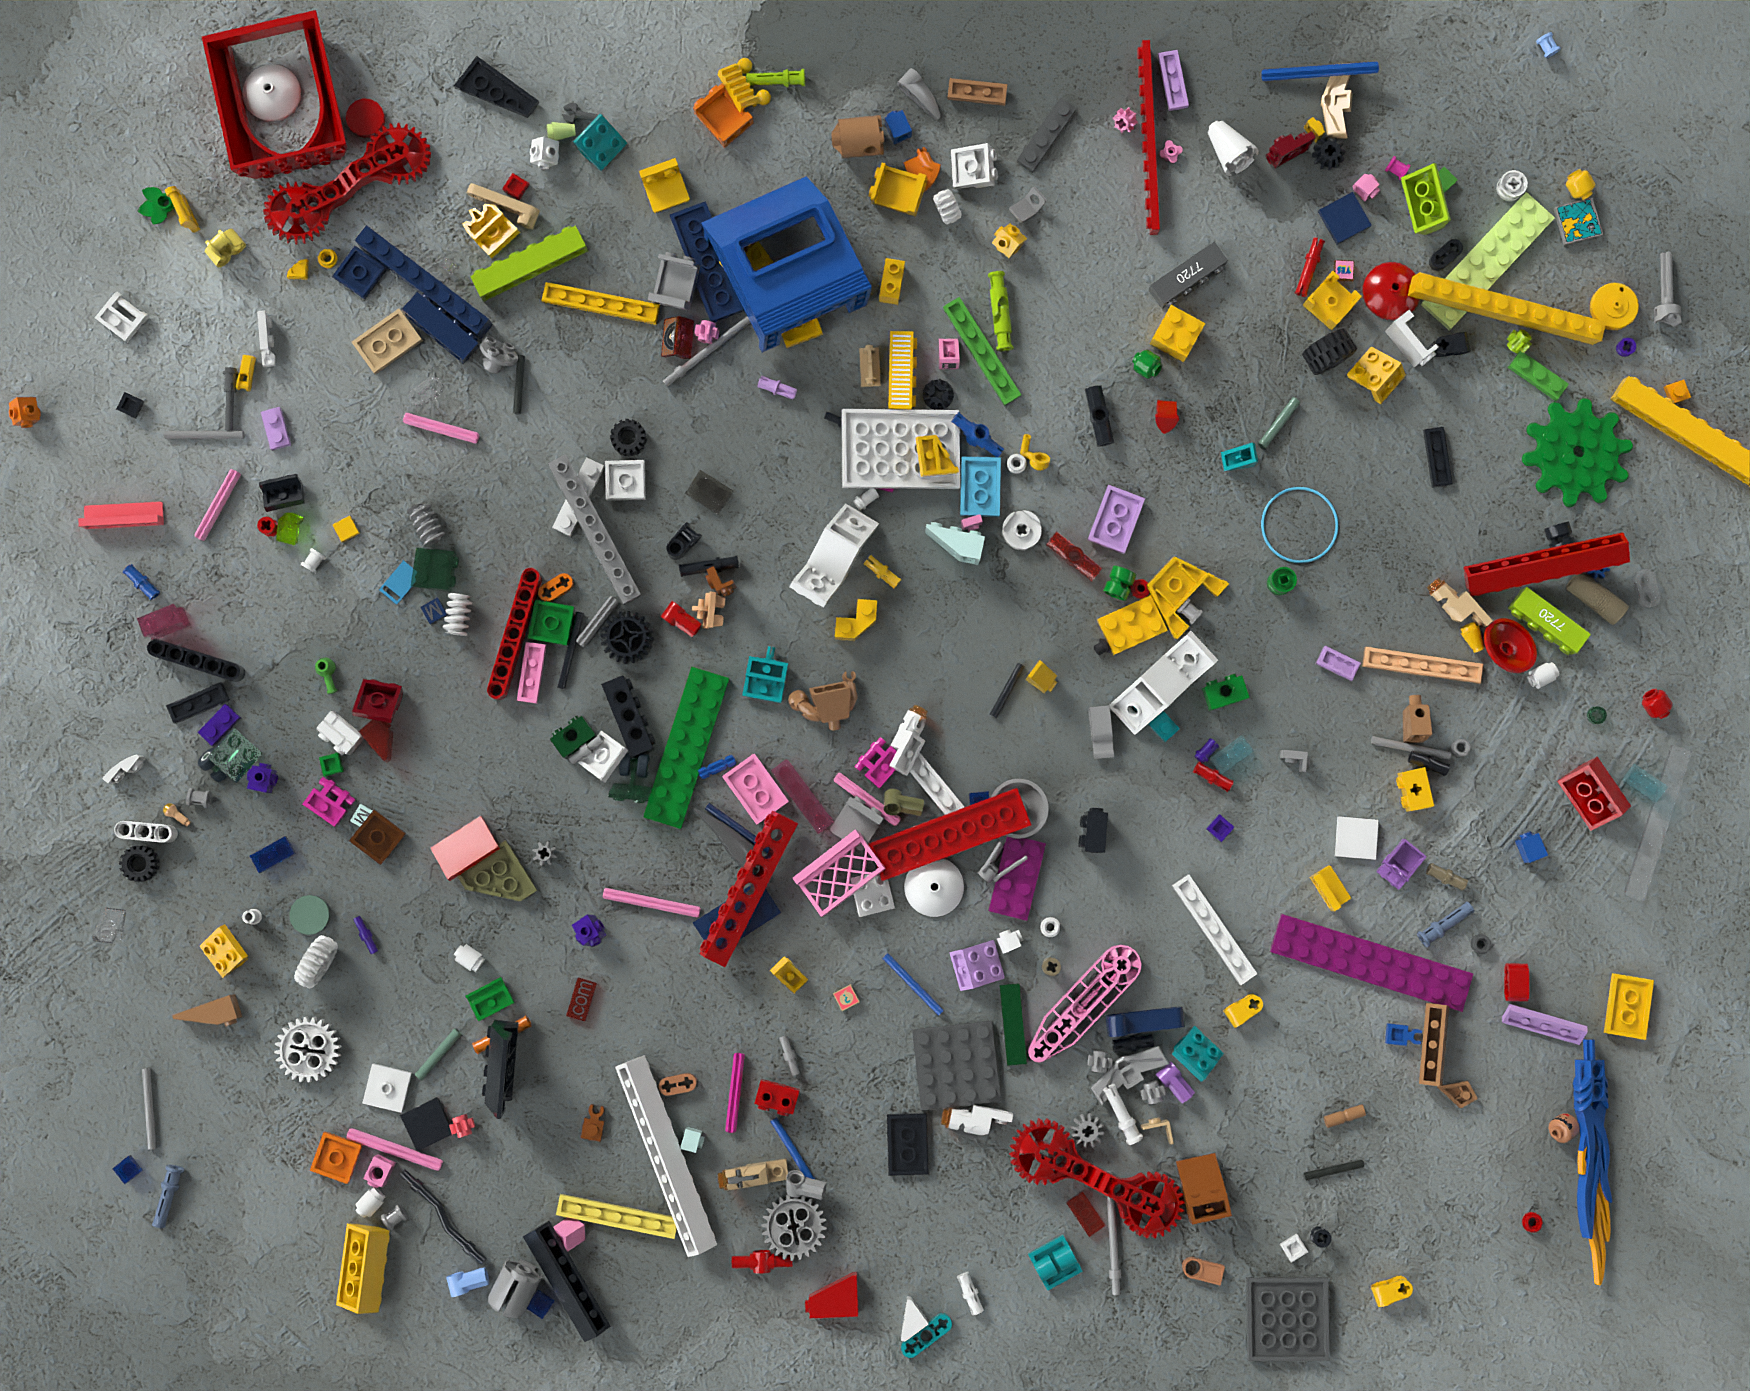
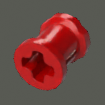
(261, 525)

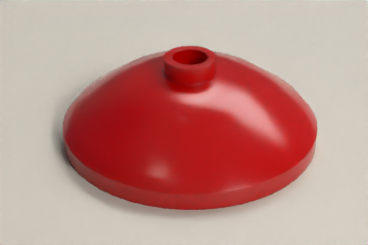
(1380, 295)
(1510, 645)

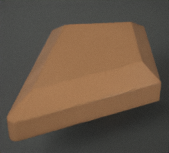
(1459, 1093)

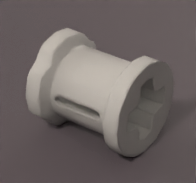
(1190, 611)
(198, 798)
(394, 1217)

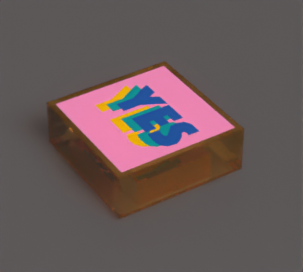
(1344, 269)

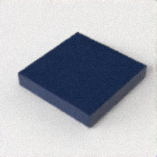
(1344, 218)
(359, 272)

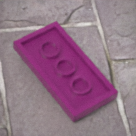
(1015, 890)

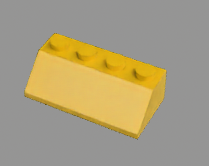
(363, 1268)

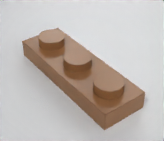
(977, 91)

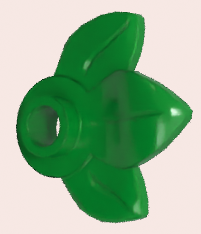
(154, 205)

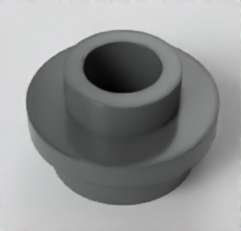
(1486, 944)

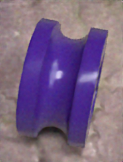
(1620, 344)

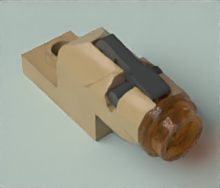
(1456, 606)
(753, 1174)

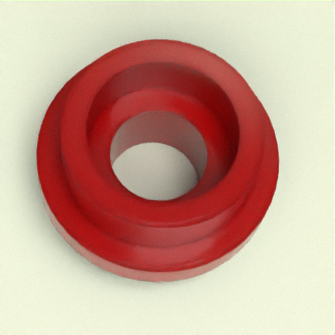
(1140, 595)
(1537, 1222)

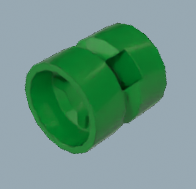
(1281, 581)
(1119, 584)

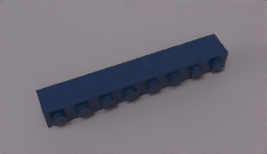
(423, 282)

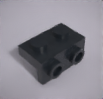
(282, 492)

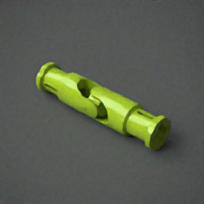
(1001, 315)

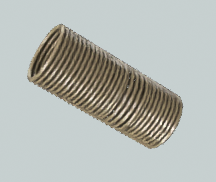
(1592, 592)

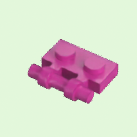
(880, 771)
(324, 806)

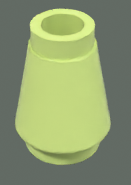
(560, 130)

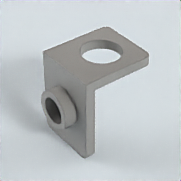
(1027, 207)

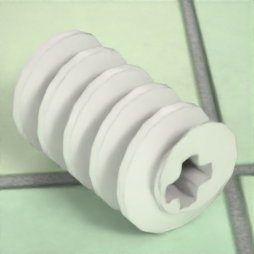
(457, 614)

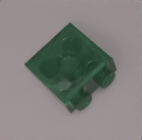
(434, 569)

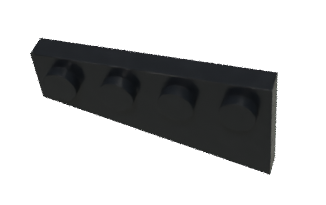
(492, 86)

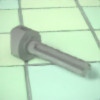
(1667, 311)

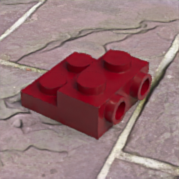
(1288, 148)
(377, 700)

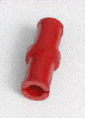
(1213, 776)

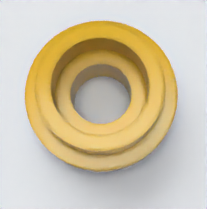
(325, 253)

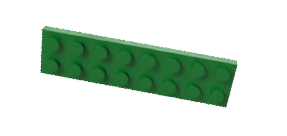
(686, 747)

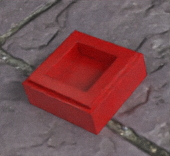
(515, 186)

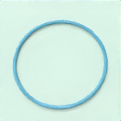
(1307, 489)

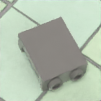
(675, 281)

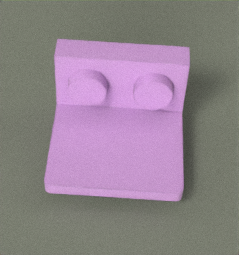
(977, 965)

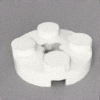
(1022, 541)

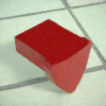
(1166, 415)

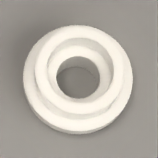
(1016, 457)
(1045, 922)

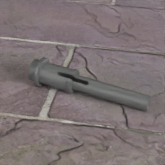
(230, 378)

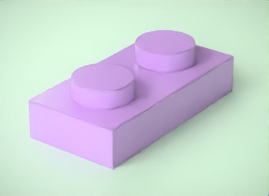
(275, 428)

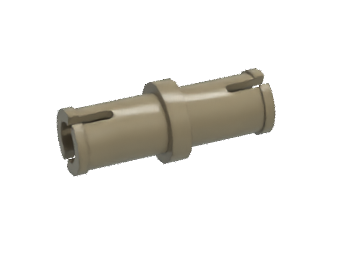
(1446, 876)

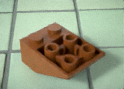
(1203, 1189)

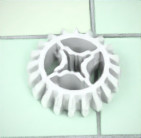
(316, 962)

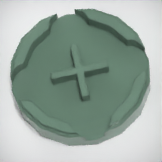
(310, 914)

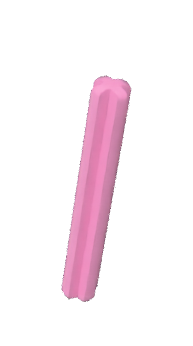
(441, 428)
(217, 505)
(870, 801)

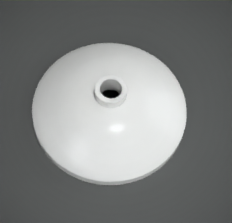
(279, 100)
(937, 902)

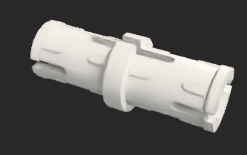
(970, 1293)

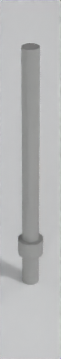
(680, 371)
(1114, 1272)

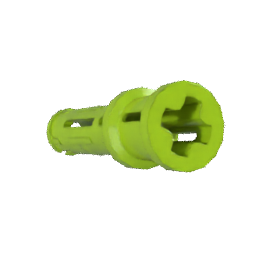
(786, 77)

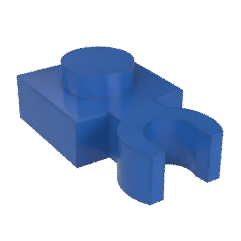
(1399, 1034)

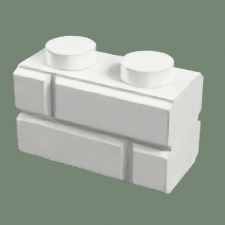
(340, 733)

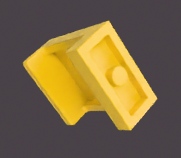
(898, 189)

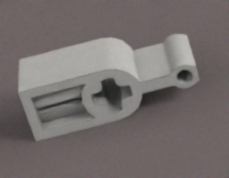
(1101, 731)

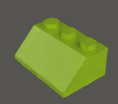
(1426, 200)

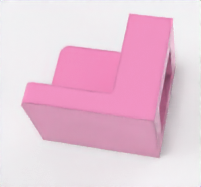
(570, 1232)

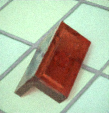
(677, 337)

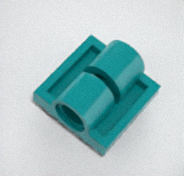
(600, 142)
(1197, 1053)
(1055, 1262)

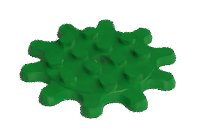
(1557, 458)

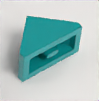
(1240, 457)

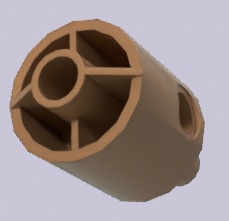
(858, 137)

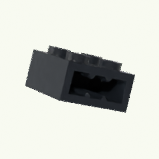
(1094, 831)

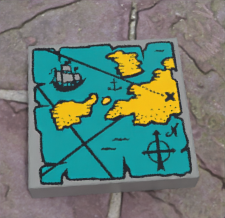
(1578, 221)

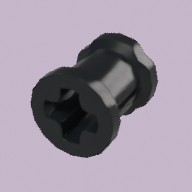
(1326, 1237)

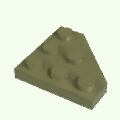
(499, 876)

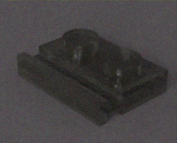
(709, 492)

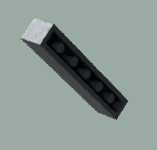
(566, 1281)

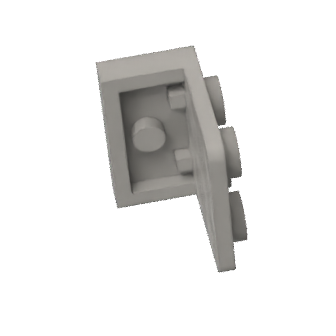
(857, 817)

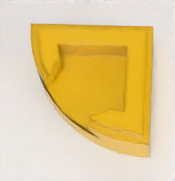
(299, 270)

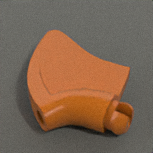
(924, 164)

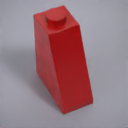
(834, 1299)

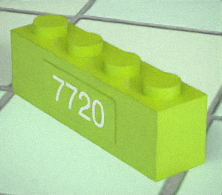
(1549, 621)

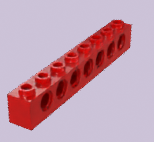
(750, 899)

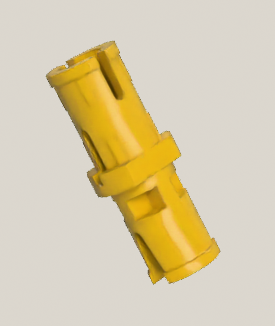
(882, 571)

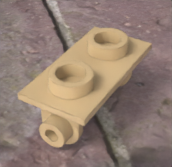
(870, 366)

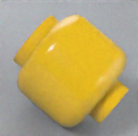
(1580, 184)

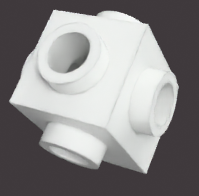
(544, 152)

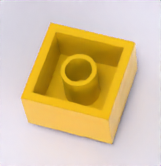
(1177, 333)

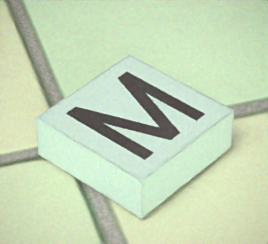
(361, 815)

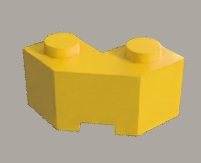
(853, 628)

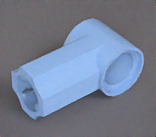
(462, 1282)

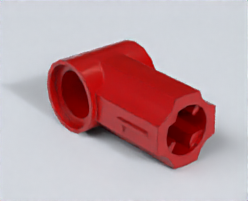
(678, 617)

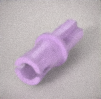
(777, 387)

